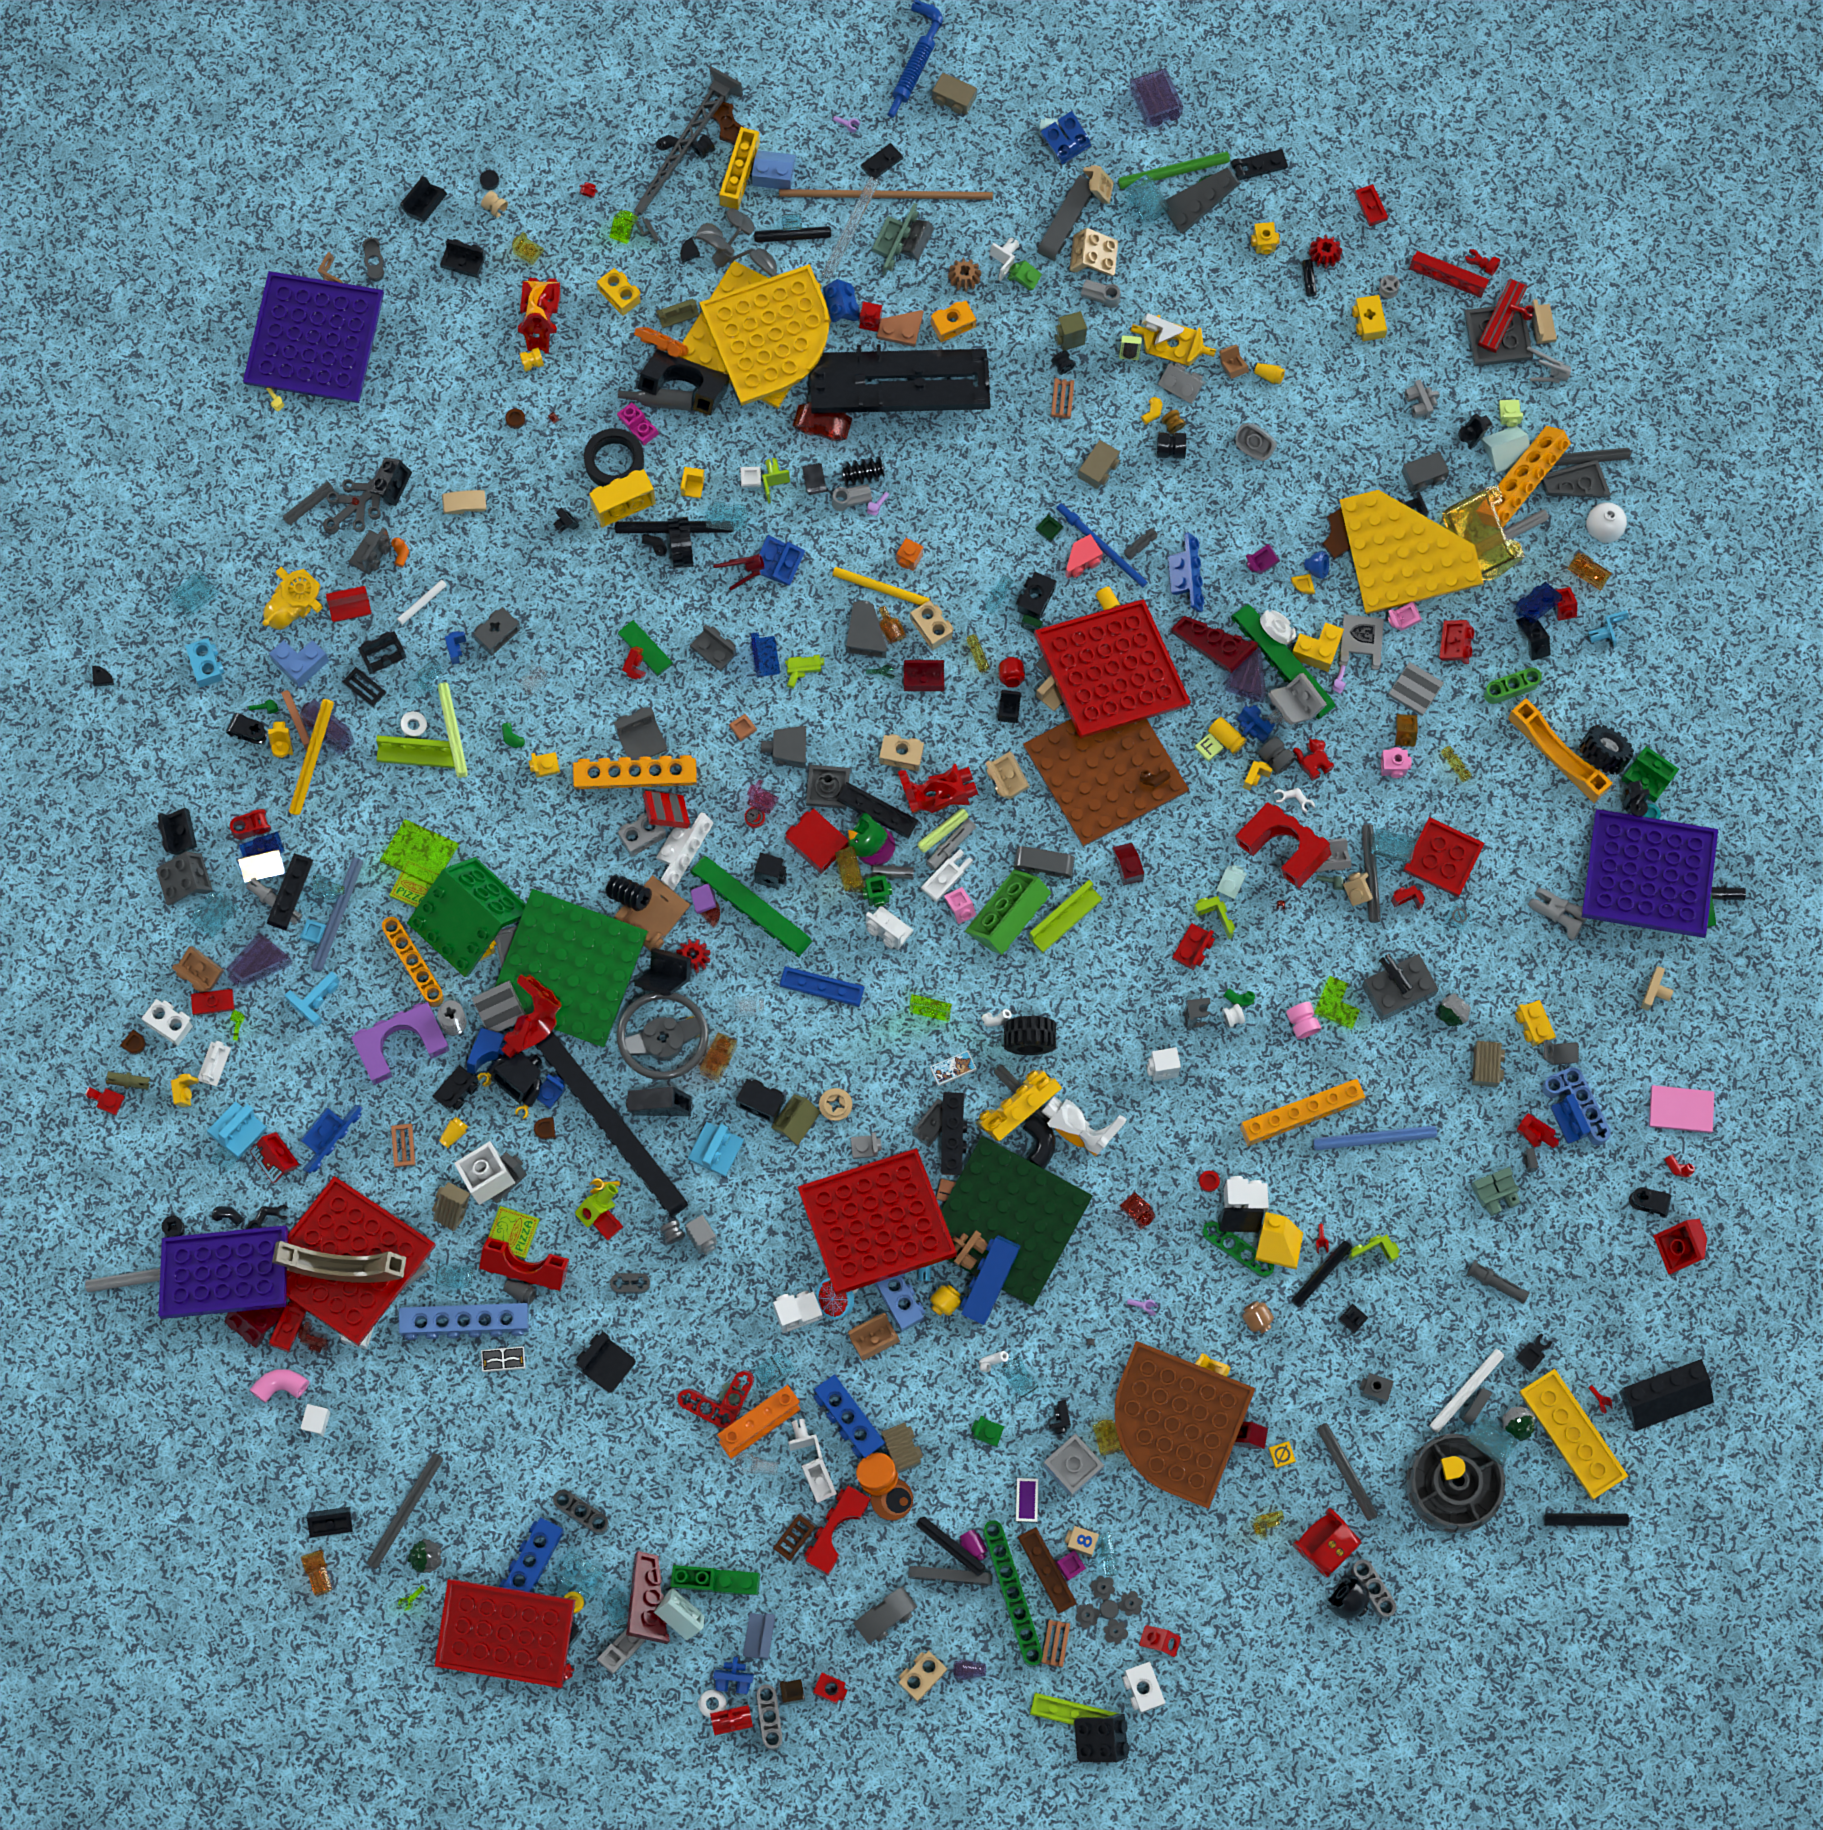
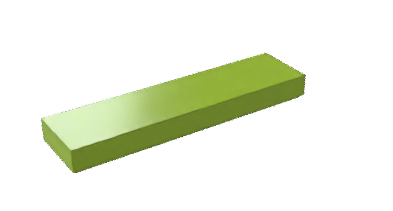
(1063, 1710)

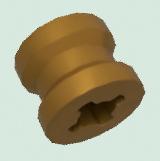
(1173, 421)

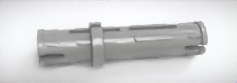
(944, 851)
(267, 895)

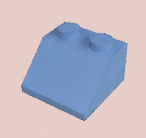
(773, 170)

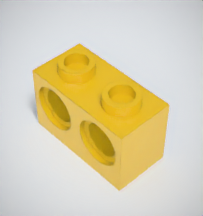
(615, 293)

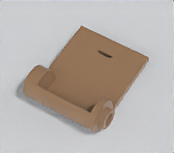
(658, 916)

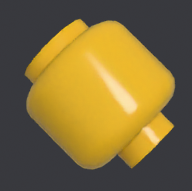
(945, 1300)

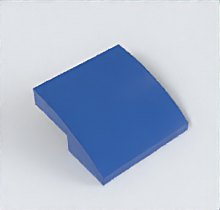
(780, 560)

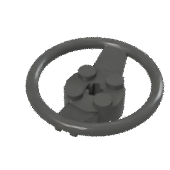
(677, 1032)

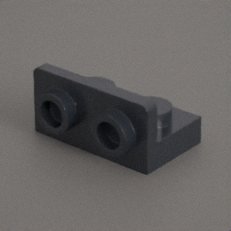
(391, 480)
(455, 1089)

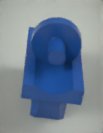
(1253, 724)
(743, 1679)

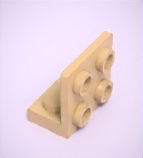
(1093, 251)

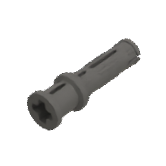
(1488, 1277)

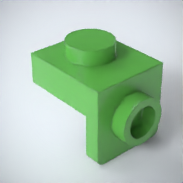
(1024, 274)

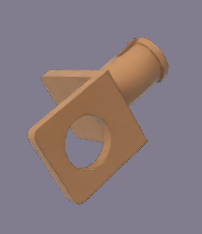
(322, 270)

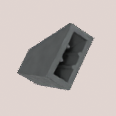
(865, 631)

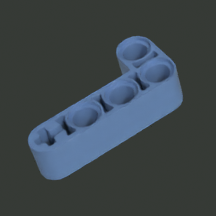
(1589, 1105)

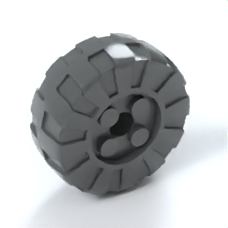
(1440, 1501)

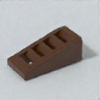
(807, 1522)

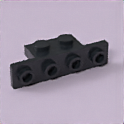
(952, 1133)

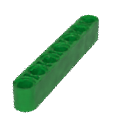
(1276, 653)
(754, 907)
(1009, 1583)

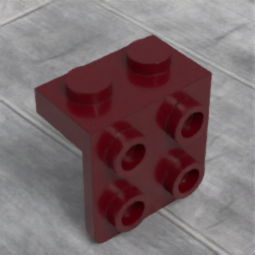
(253, 1323)

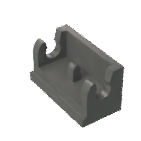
(1196, 1009)
(930, 1125)

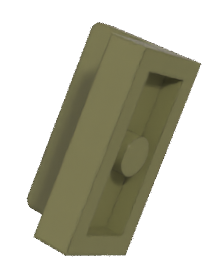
(796, 1118)

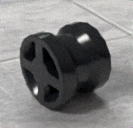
(703, 146)
(1063, 362)
(173, 1230)

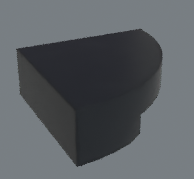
(689, 250)
(101, 677)

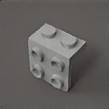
(1297, 700)

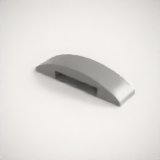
(619, 1652)

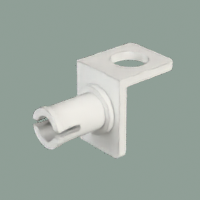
(1004, 255)
(802, 1438)

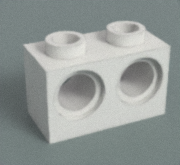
(164, 1025)

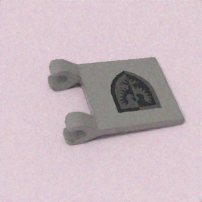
(1362, 636)

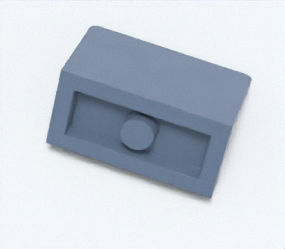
(759, 1636)

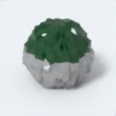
(1454, 1010)
(1519, 1423)

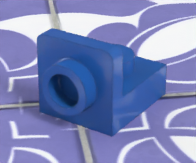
(452, 642)
(551, 1091)

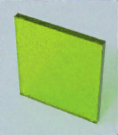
(419, 852)

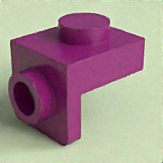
(1262, 559)

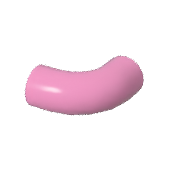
(279, 1380)

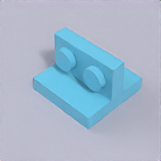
(237, 1129)
(716, 1148)

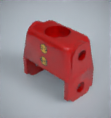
(1327, 1543)

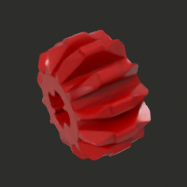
(1330, 257)
(697, 950)

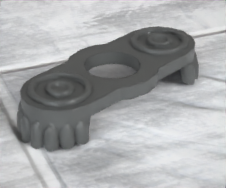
(372, 248)

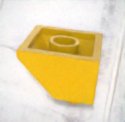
(1279, 1241)

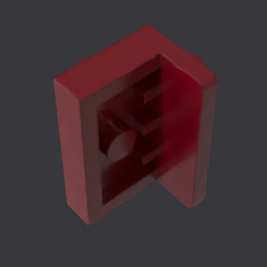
(924, 675)

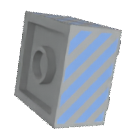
(1073, 1465)

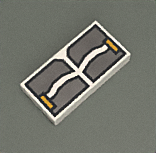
(503, 1359)

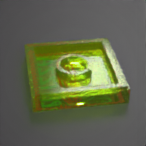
(930, 1007)

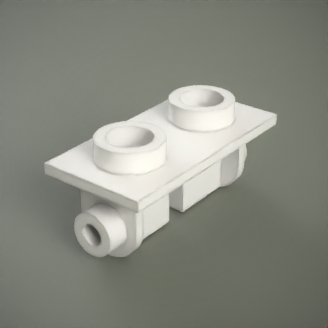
(214, 1063)

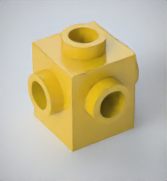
(1264, 238)

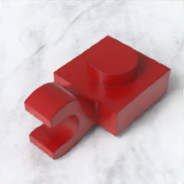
(107, 1101)

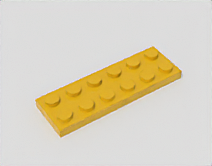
(1573, 1434)

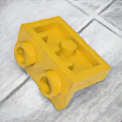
(1535, 1023)

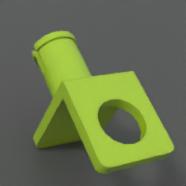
(774, 476)
(597, 1204)

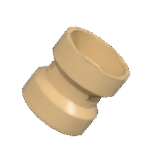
(493, 203)

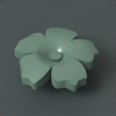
(734, 1398)

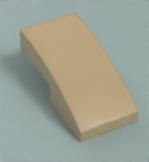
(463, 501)

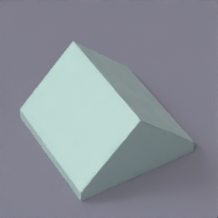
(1505, 447)
(680, 1614)

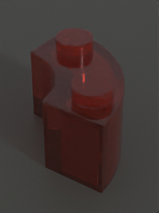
(827, 425)

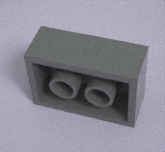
(1387, 997)

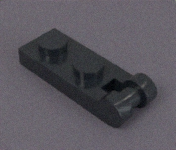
(1259, 164)

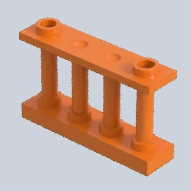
(759, 1422)

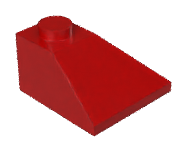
(1682, 1245)

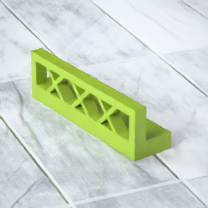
(414, 752)
(1065, 917)

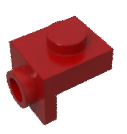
(1404, 895)

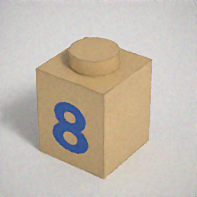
(1081, 1541)

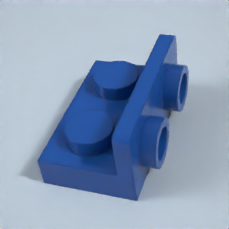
(1570, 1119)

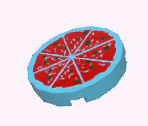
(832, 1305)

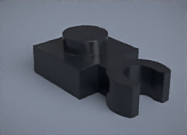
(1532, 1354)

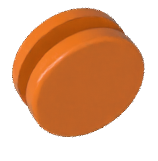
(877, 1474)

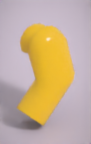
(1155, 410)

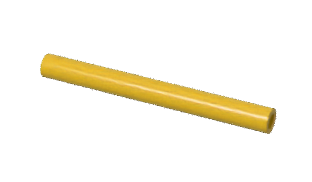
(879, 586)

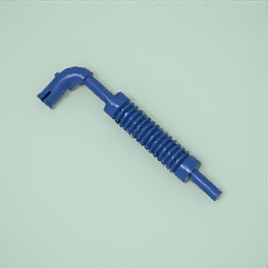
(918, 58)

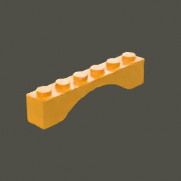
(1579, 772)

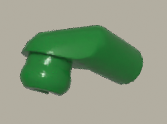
(1243, 999)

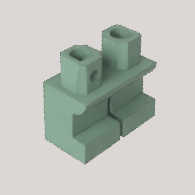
(1496, 1188)

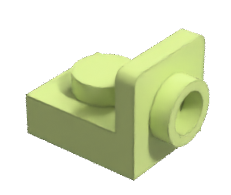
(1510, 412)

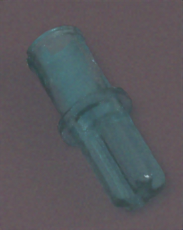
(998, 594)
(1108, 1554)

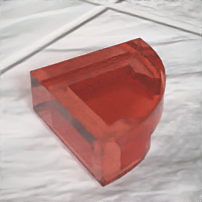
(712, 916)

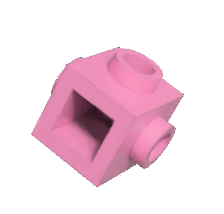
(1395, 762)

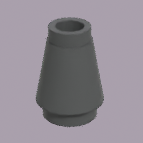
(520, 1291)

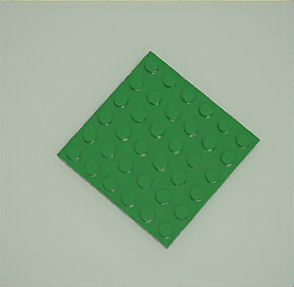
(579, 958)

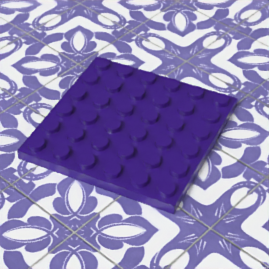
(313, 337)
(1650, 873)

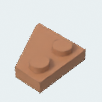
(901, 328)

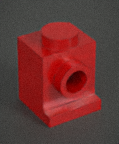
(870, 316)

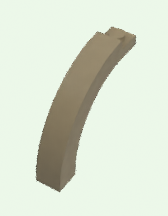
(342, 1268)

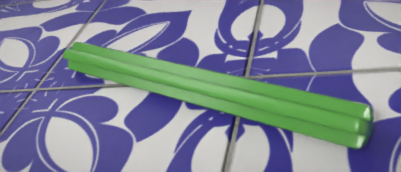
(1177, 169)

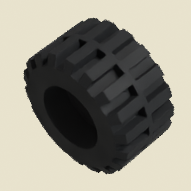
(1029, 1035)

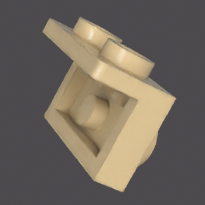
(1007, 776)

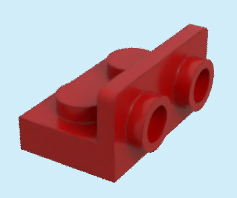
(1456, 641)
(1193, 946)

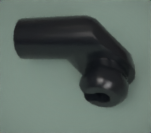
(657, 543)
(227, 1212)

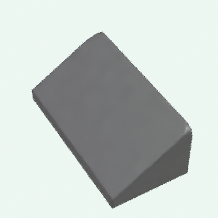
(917, 239)

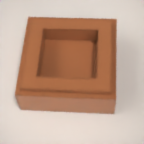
(742, 727)

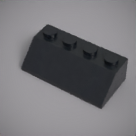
(1667, 1395)

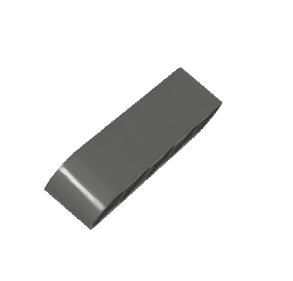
(1065, 218)

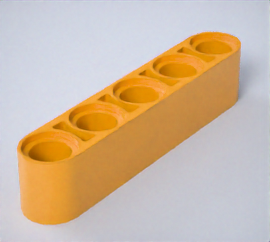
(408, 953)

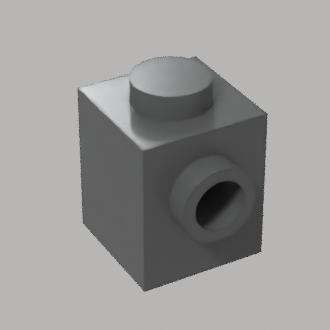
(1376, 1388)

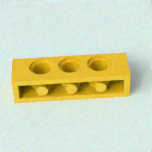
(739, 168)

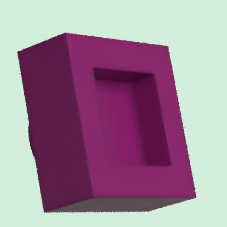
(1070, 1565)

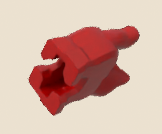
(1314, 761)

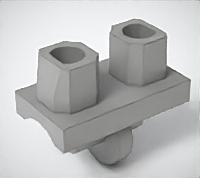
(1425, 397)

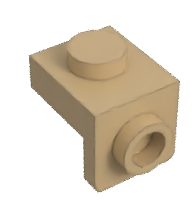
(1357, 888)

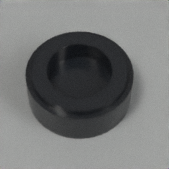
(489, 180)

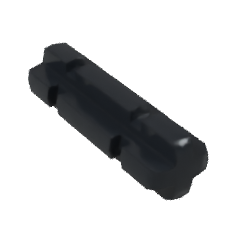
(1309, 278)

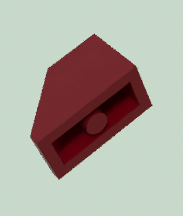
(1128, 864)
(1252, 1436)

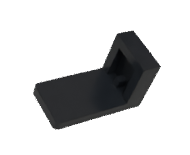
(1537, 638)

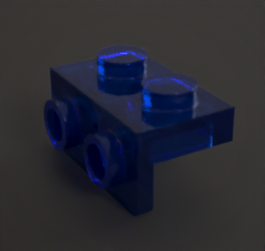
(1538, 602)

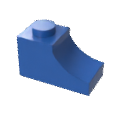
(485, 1049)

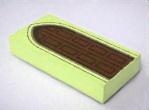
(1130, 347)

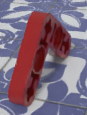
(725, 1406)

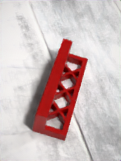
(1448, 274)

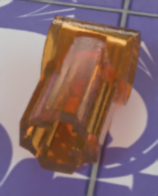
(316, 1569)

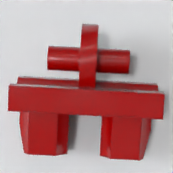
(731, 1720)

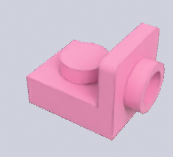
(960, 905)

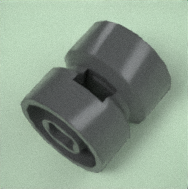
(1277, 755)

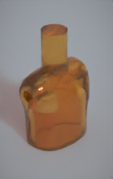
(891, 626)

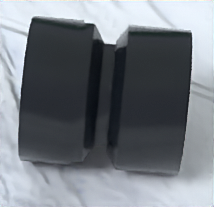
(1171, 445)

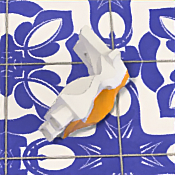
(1072, 1126)

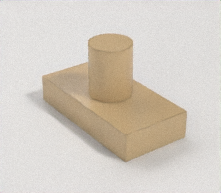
(1655, 989)

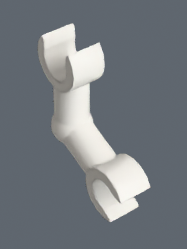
(1297, 794)

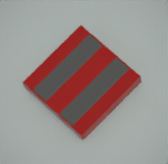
(666, 809)

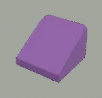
(703, 898)

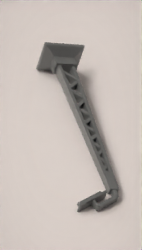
(722, 87)

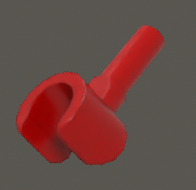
(1526, 316)
(1322, 1242)
(1602, 1400)

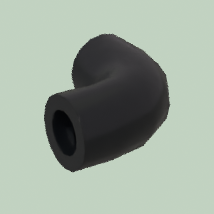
(1044, 1140)

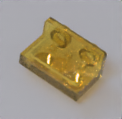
(849, 870)

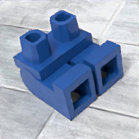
(1069, 147)

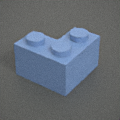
(301, 665)

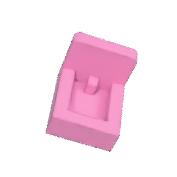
(1404, 617)

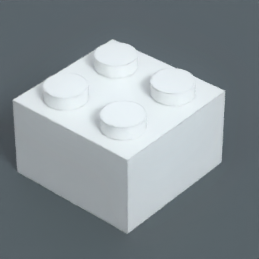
(484, 1173)

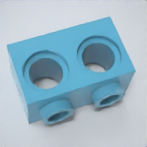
(202, 663)

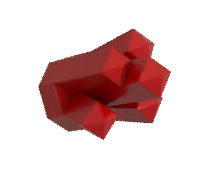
(1537, 1131)

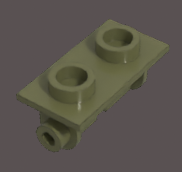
(678, 313)

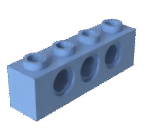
(903, 1318)

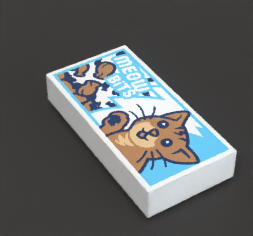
(953, 1068)

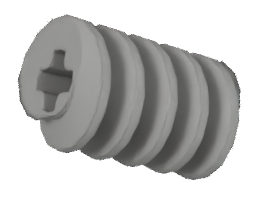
(453, 1010)

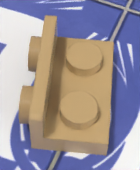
(1100, 183)

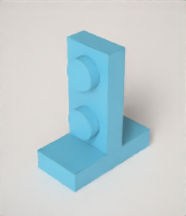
(314, 998)

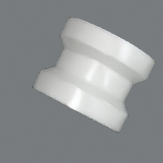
(1233, 1015)

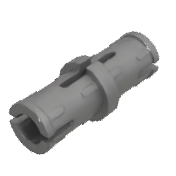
(893, 871)

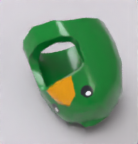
(867, 836)

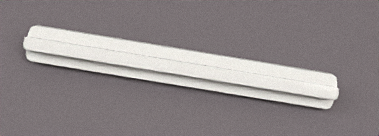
(1466, 1391)

